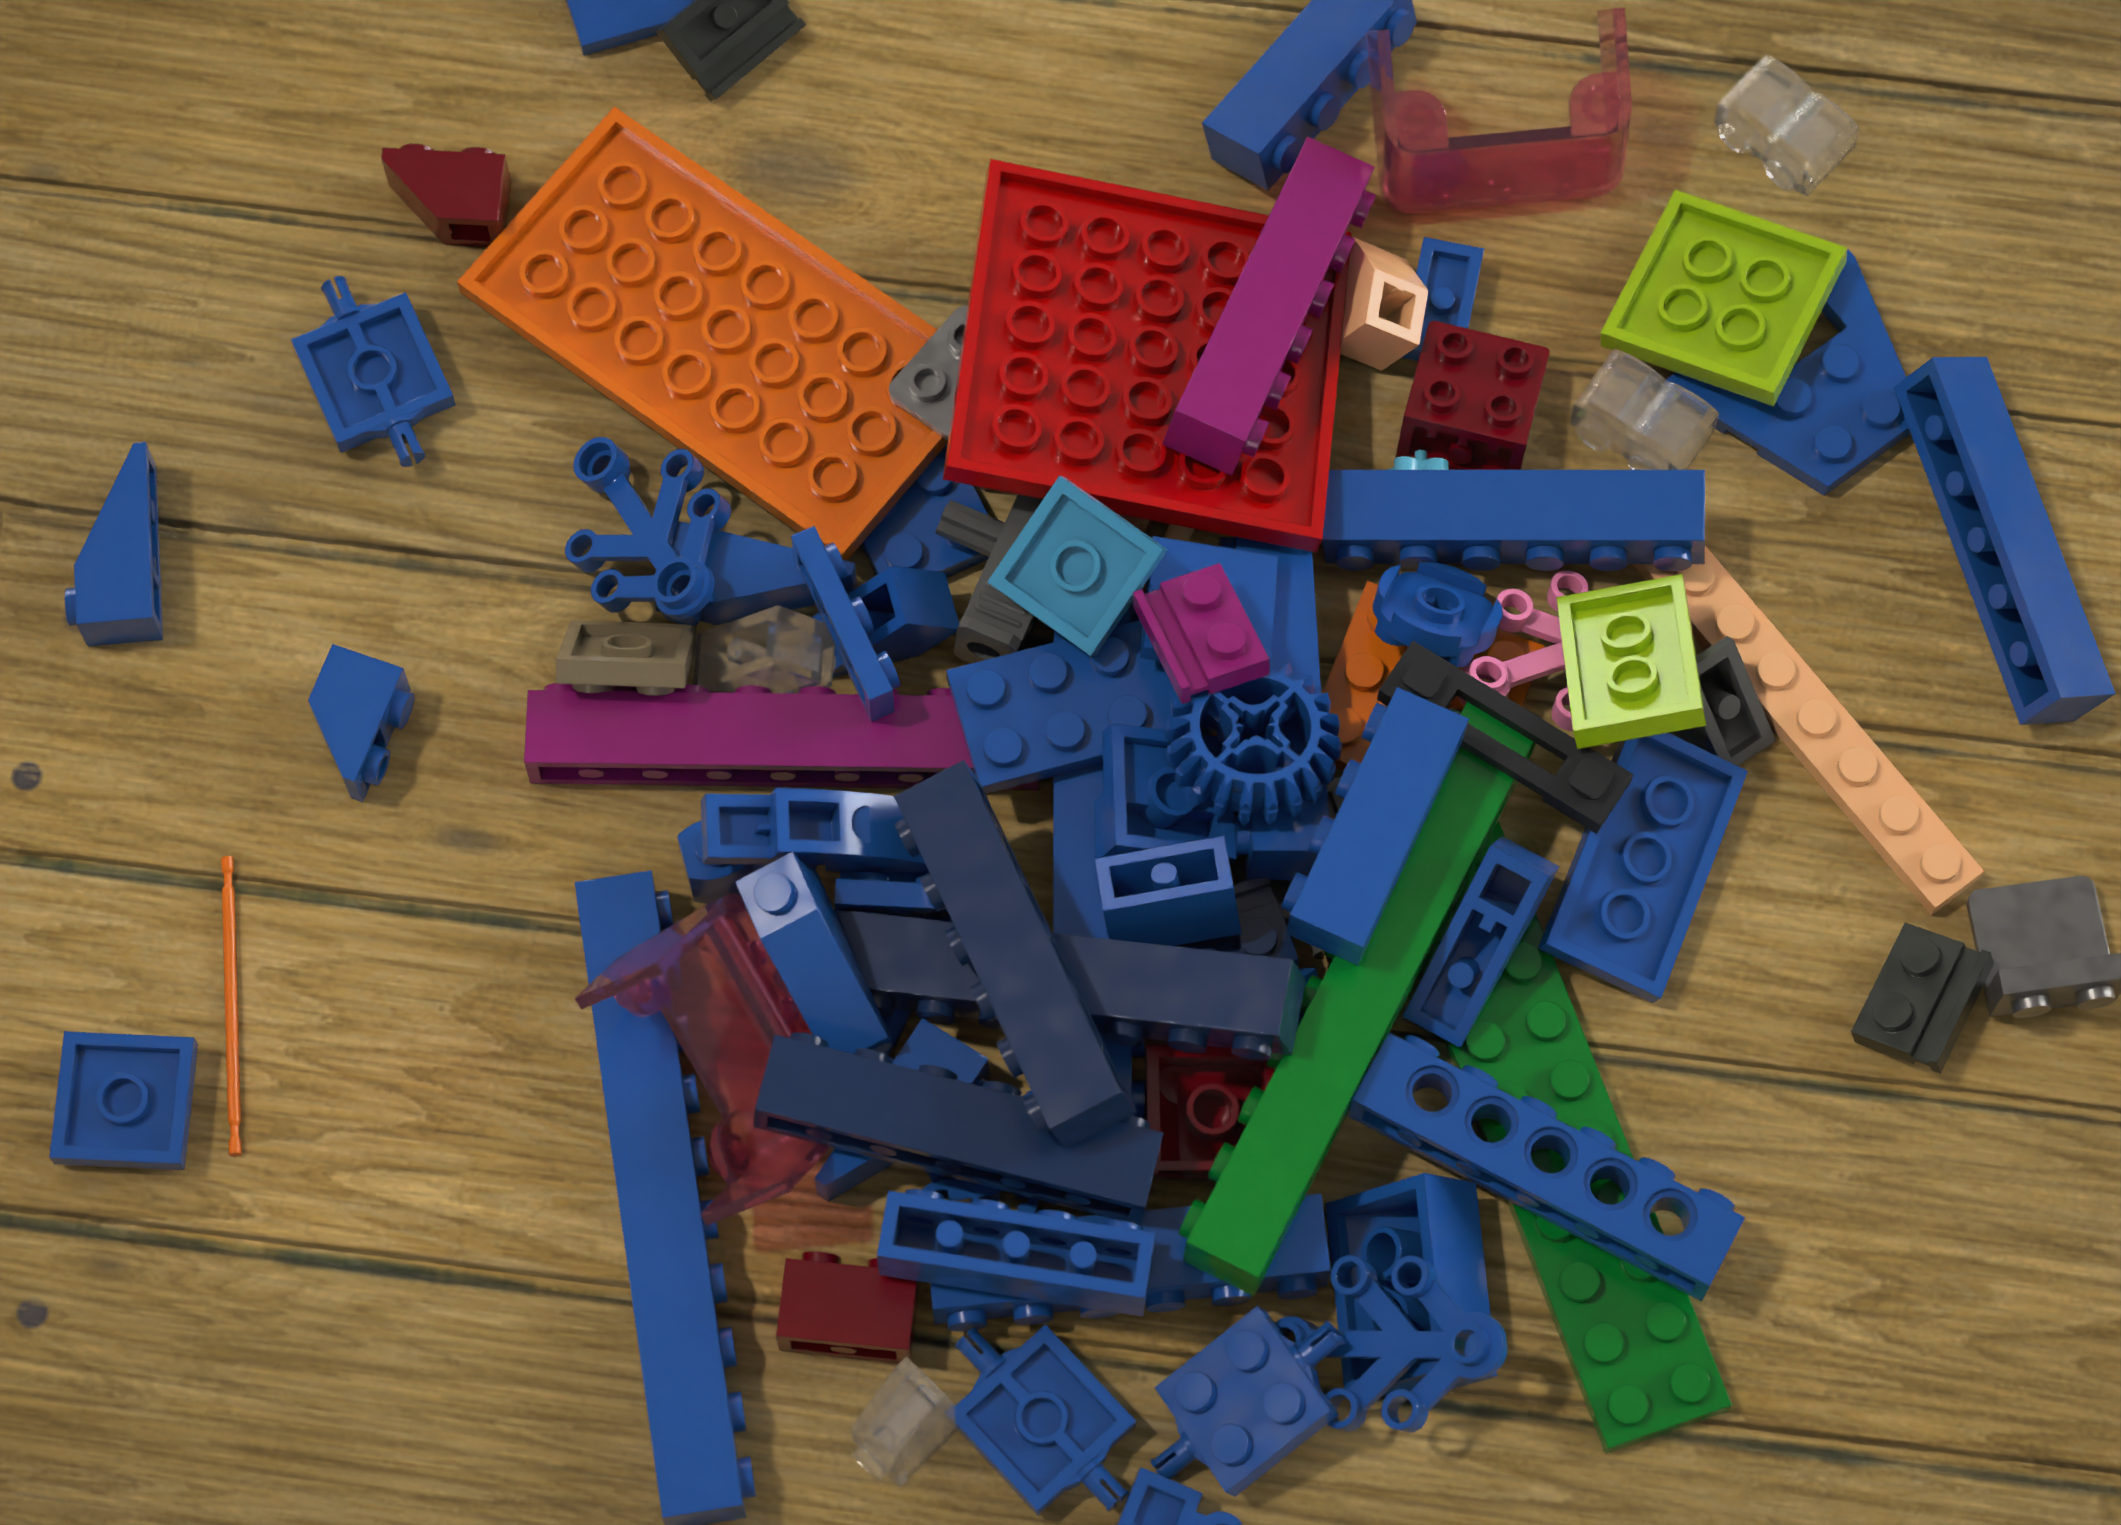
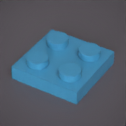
(1077, 565)

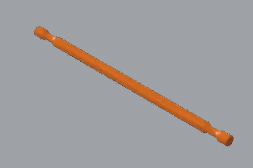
(231, 1007)

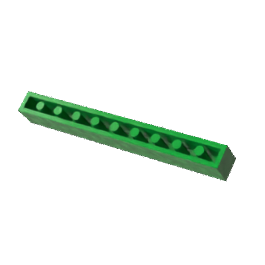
(1343, 1031)

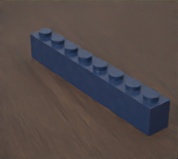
(1128, 986)

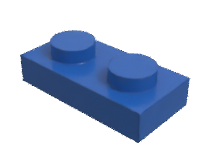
(1451, 278)

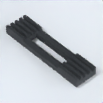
(1585, 784)

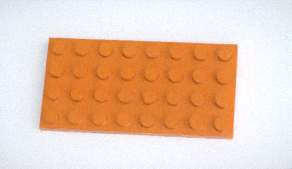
(715, 330)

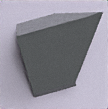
(1731, 707)

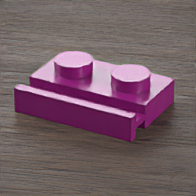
(1201, 633)

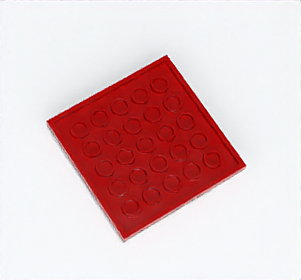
(1086, 337)

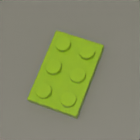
(1630, 661)

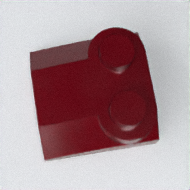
(1197, 1105)

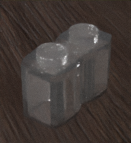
(1785, 126)
(1642, 416)

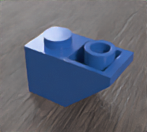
(357, 709)

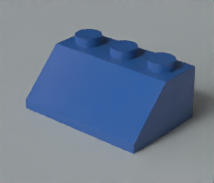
(1420, 1218)

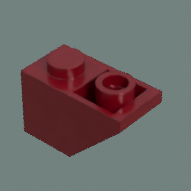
(452, 192)

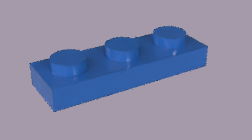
(846, 622)

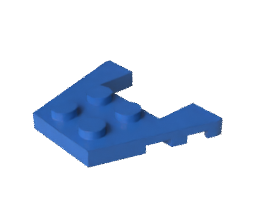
(1836, 402)

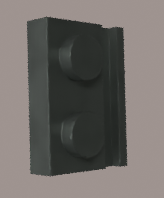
(727, 38)
(1922, 997)

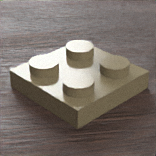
(626, 654)

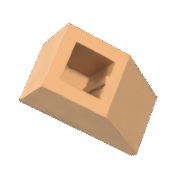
(1381, 307)

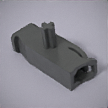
(992, 621)

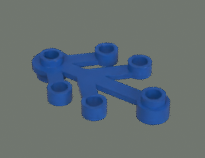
(681, 582)
(1403, 1344)

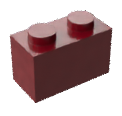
(845, 1310)

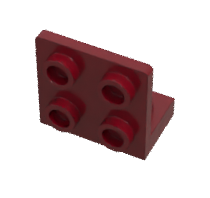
(1472, 398)

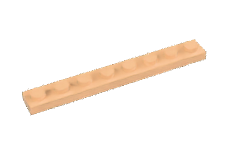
(1828, 739)

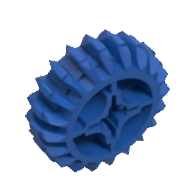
(1255, 772)

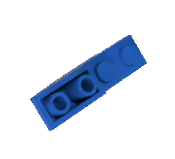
(820, 826)

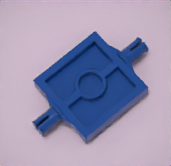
(373, 371)
(1246, 1401)
(1041, 1419)

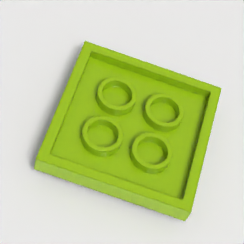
(1724, 297)

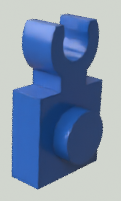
(1166, 1502)

